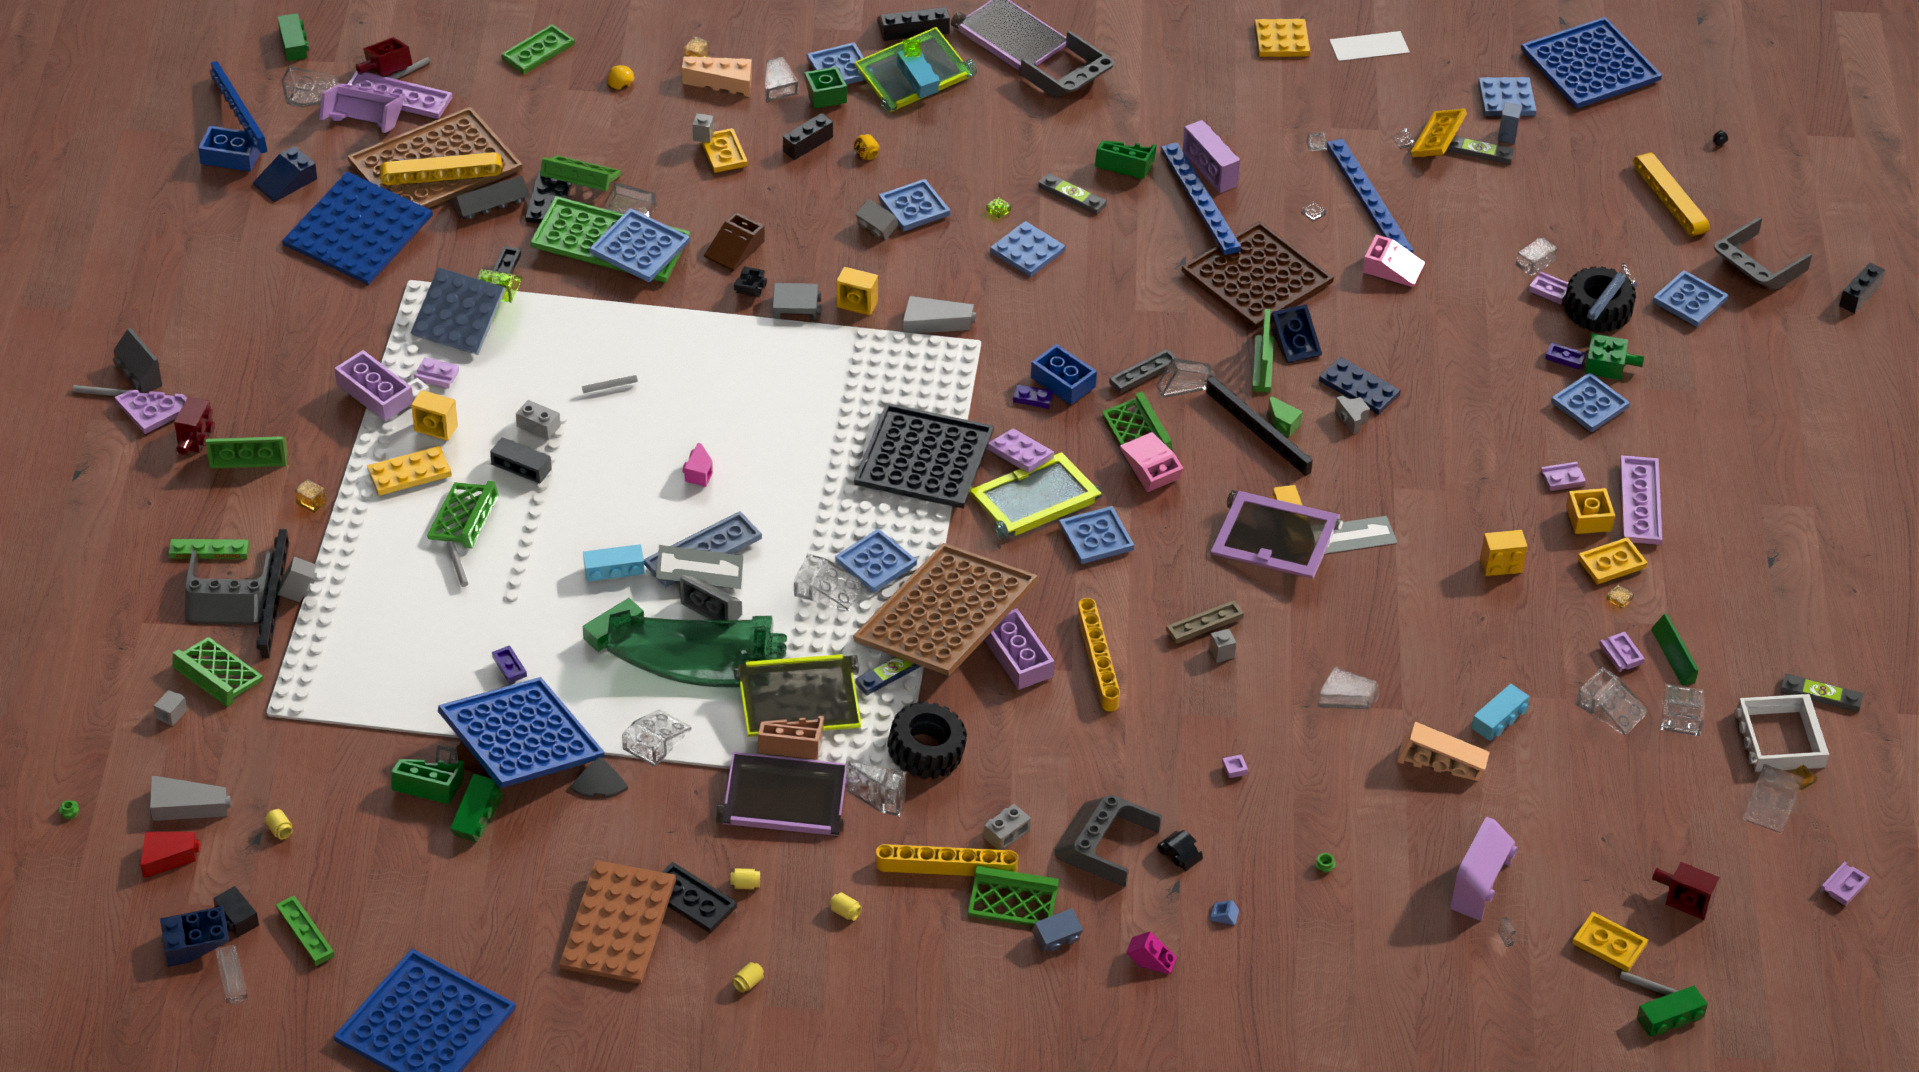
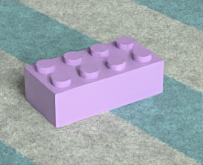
(1211, 156)
(374, 385)
(1020, 651)

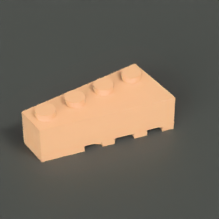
(718, 73)
(1442, 752)

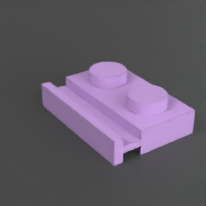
(1549, 287)
(436, 372)
(1563, 476)
(1622, 651)
(1845, 883)

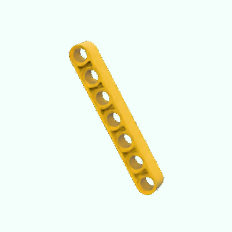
(440, 168)
(1671, 194)
(1098, 654)
(942, 859)

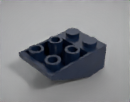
(193, 934)

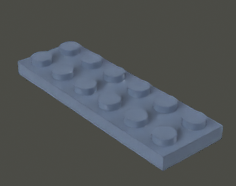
(722, 537)

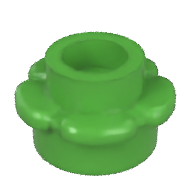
(68, 809)
(1325, 862)

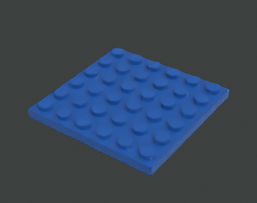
(1591, 62)
(357, 228)
(520, 732)
(424, 1018)

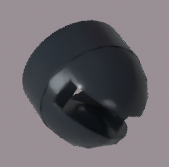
(1720, 137)

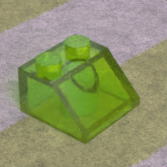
(508, 281)

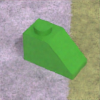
(1284, 417)

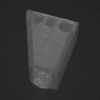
(779, 80)
(626, 197)
(1184, 377)
(1348, 691)
(231, 974)

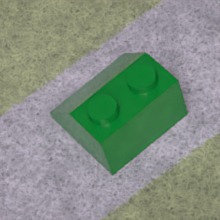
(826, 87)

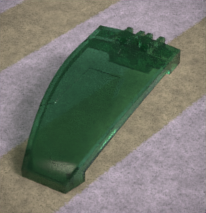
(693, 649)

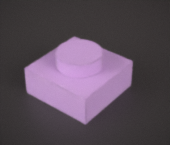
(1235, 766)

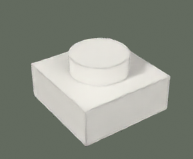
(417, 385)

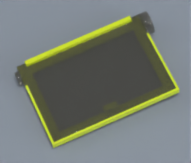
(800, 690)

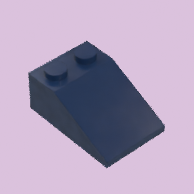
(286, 174)
(1295, 333)

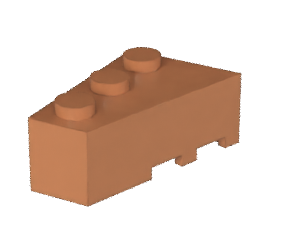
(791, 739)

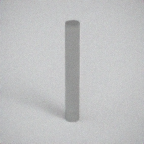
(415, 66)
(609, 384)
(98, 390)
(457, 563)
(1646, 983)

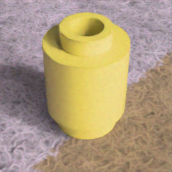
(278, 824)
(745, 879)
(845, 906)
(748, 977)

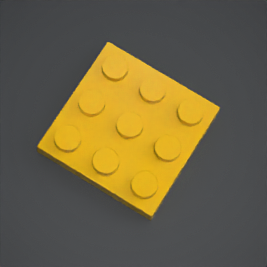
(1282, 37)

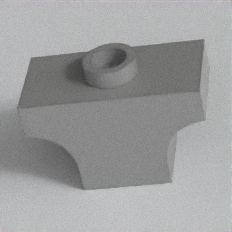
(1352, 412)

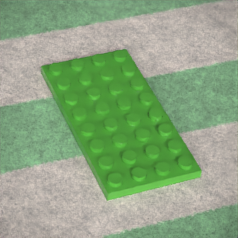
(574, 227)

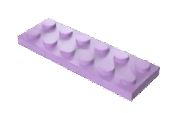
(416, 98)
(1641, 499)

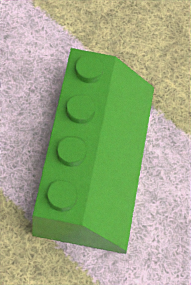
(247, 452)

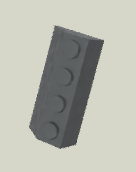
(490, 197)

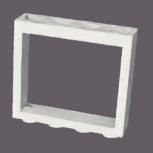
(1782, 704)

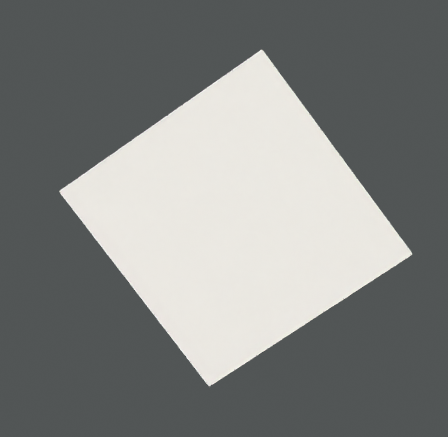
(786, 430)

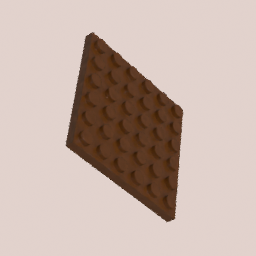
(1260, 276)

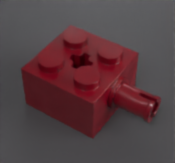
(386, 57)
(193, 425)
(1689, 889)

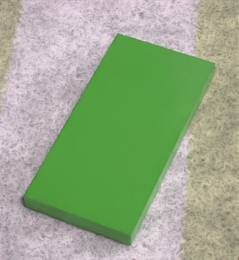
(538, 49)

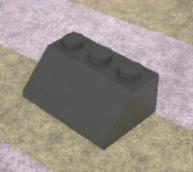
(137, 362)
(709, 600)

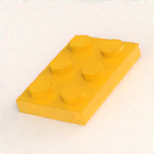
(725, 151)
(1612, 560)
(1610, 941)

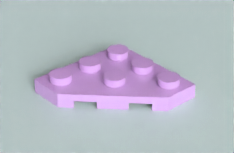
(150, 409)

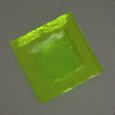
(912, 48)
(998, 207)

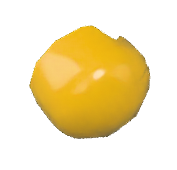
(620, 76)

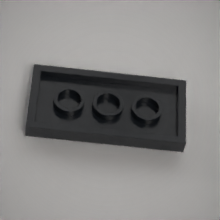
(543, 196)
(698, 900)

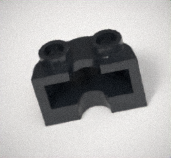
(750, 282)
(1181, 848)

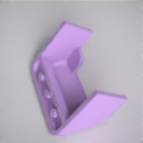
(362, 104)
(1480, 869)

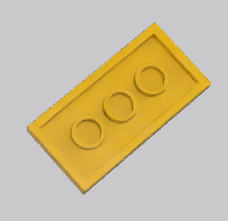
(1438, 133)
(409, 470)

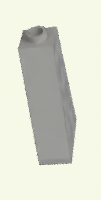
(935, 315)
(186, 800)

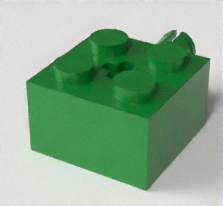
(1609, 356)

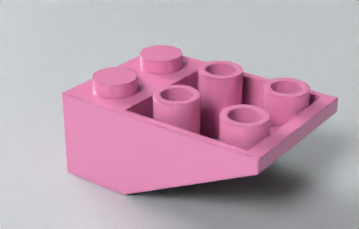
(1392, 262)
(1152, 461)

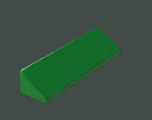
(1675, 650)

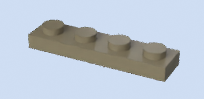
(1204, 622)

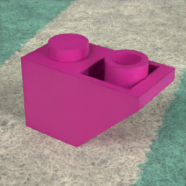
(699, 466)
(1151, 953)

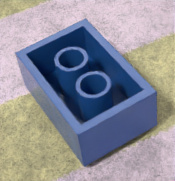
(227, 149)
(1063, 374)

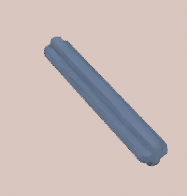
(1606, 296)

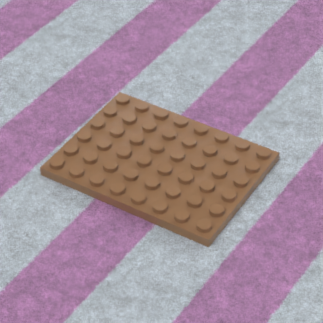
(449, 136)
(946, 609)

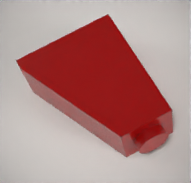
(167, 851)

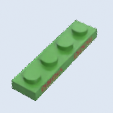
(209, 548)
(305, 930)

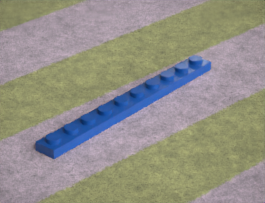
(239, 108)
(1366, 192)
(1201, 199)

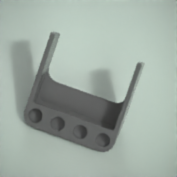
(1095, 65)
(1729, 249)
(225, 599)
(1089, 827)

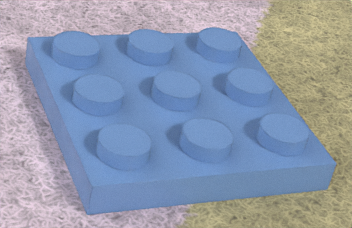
(840, 56)
(1499, 90)
(914, 204)
(1027, 249)
(1690, 298)
(1590, 402)
(1096, 535)
(876, 560)

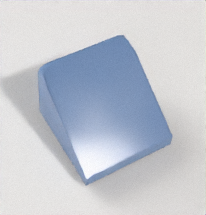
(1225, 912)

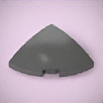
(599, 779)

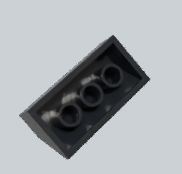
(911, 23)

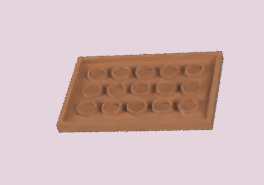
(618, 922)

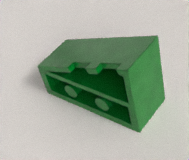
(1125, 158)
(428, 780)
(476, 808)

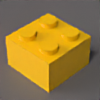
(857, 291)
(434, 415)
(1590, 511)
(1503, 553)

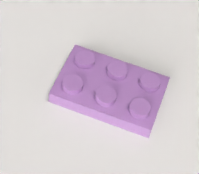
(1020, 450)

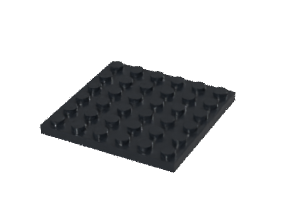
(924, 455)

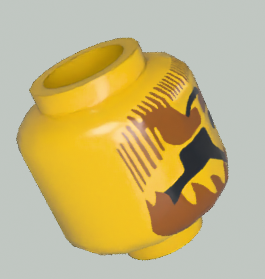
(866, 147)

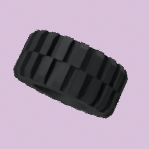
(1590, 284)
(931, 721)

